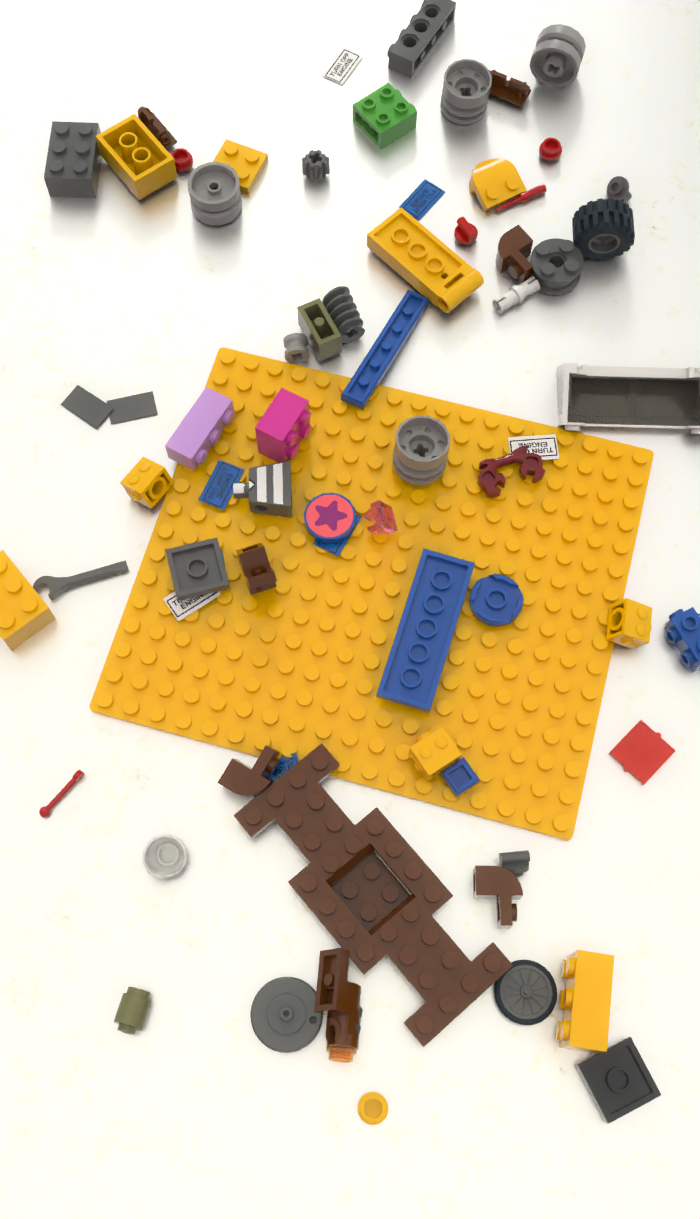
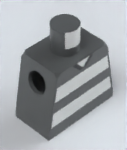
(268, 489)

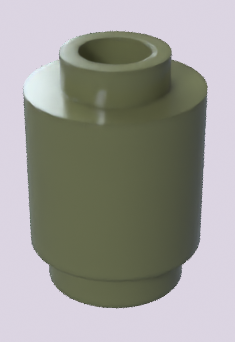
(132, 1010)

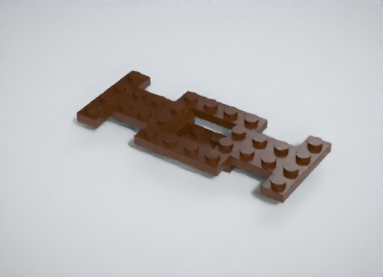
(365, 902)

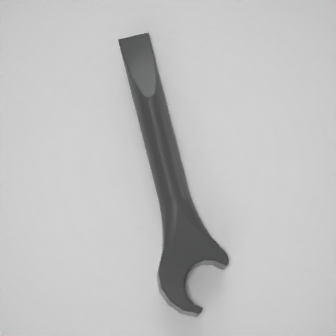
(60, 584)

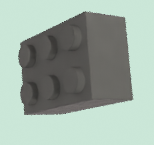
(73, 160)

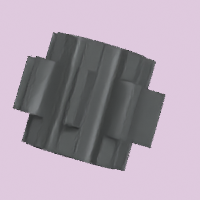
(315, 165)

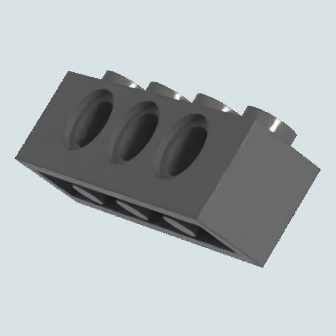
(421, 36)

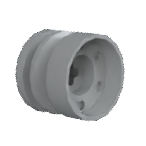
(465, 91)
(421, 450)

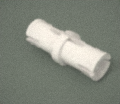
(516, 295)

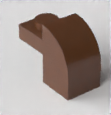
(512, 254)
(256, 568)
(247, 780)
(498, 884)

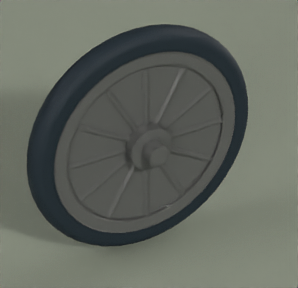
(526, 993)

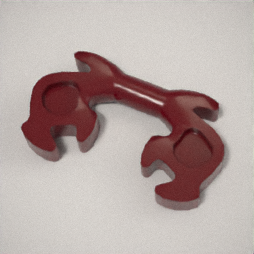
(530, 465)

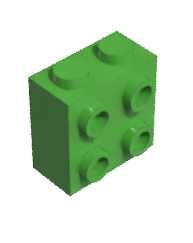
(384, 115)

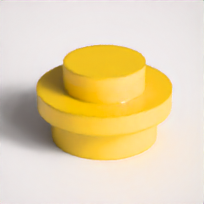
(372, 1108)

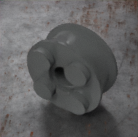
(556, 266)

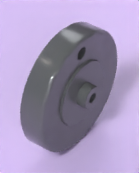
(285, 1014)

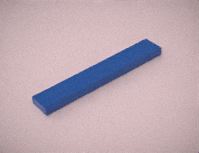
(385, 350)

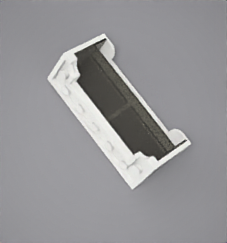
(628, 397)

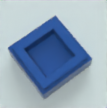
(459, 777)

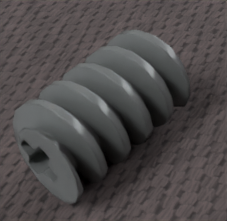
(344, 313)

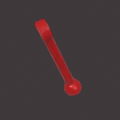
(45, 811)

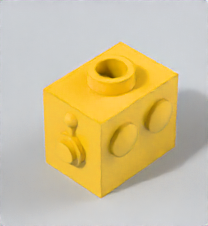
(147, 482)
(629, 623)
(434, 753)

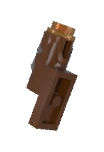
(340, 1003)

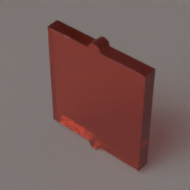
(642, 752)

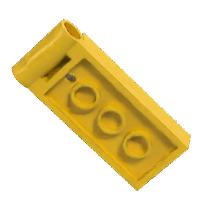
(424, 260)

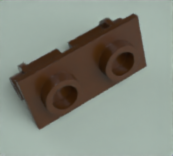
(511, 91)
(156, 127)

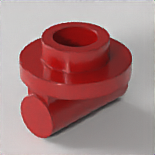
(465, 232)

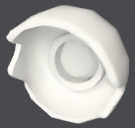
(164, 856)

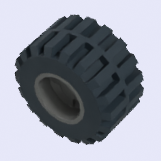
(603, 229)

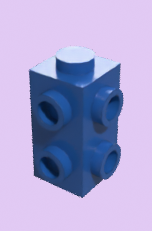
(684, 632)

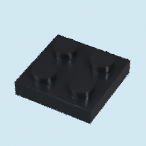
(618, 1080)

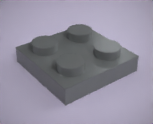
(197, 569)

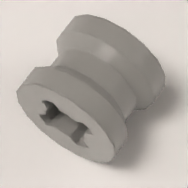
(296, 348)

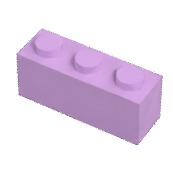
(200, 429)

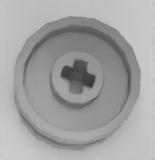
(557, 55)
(215, 193)

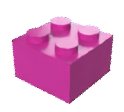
(283, 426)

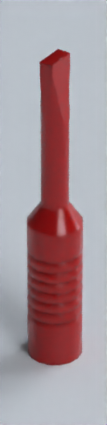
(525, 196)

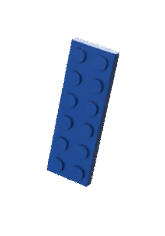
(425, 630)

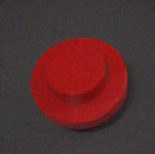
(550, 149)
(182, 159)

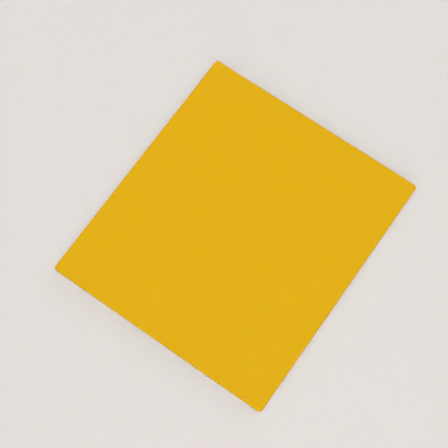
(311, 653)

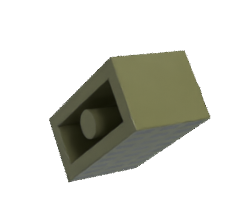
(319, 329)

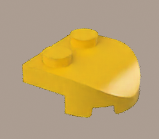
(495, 182)

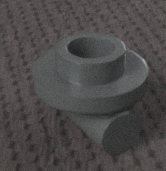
(619, 189)
(515, 862)

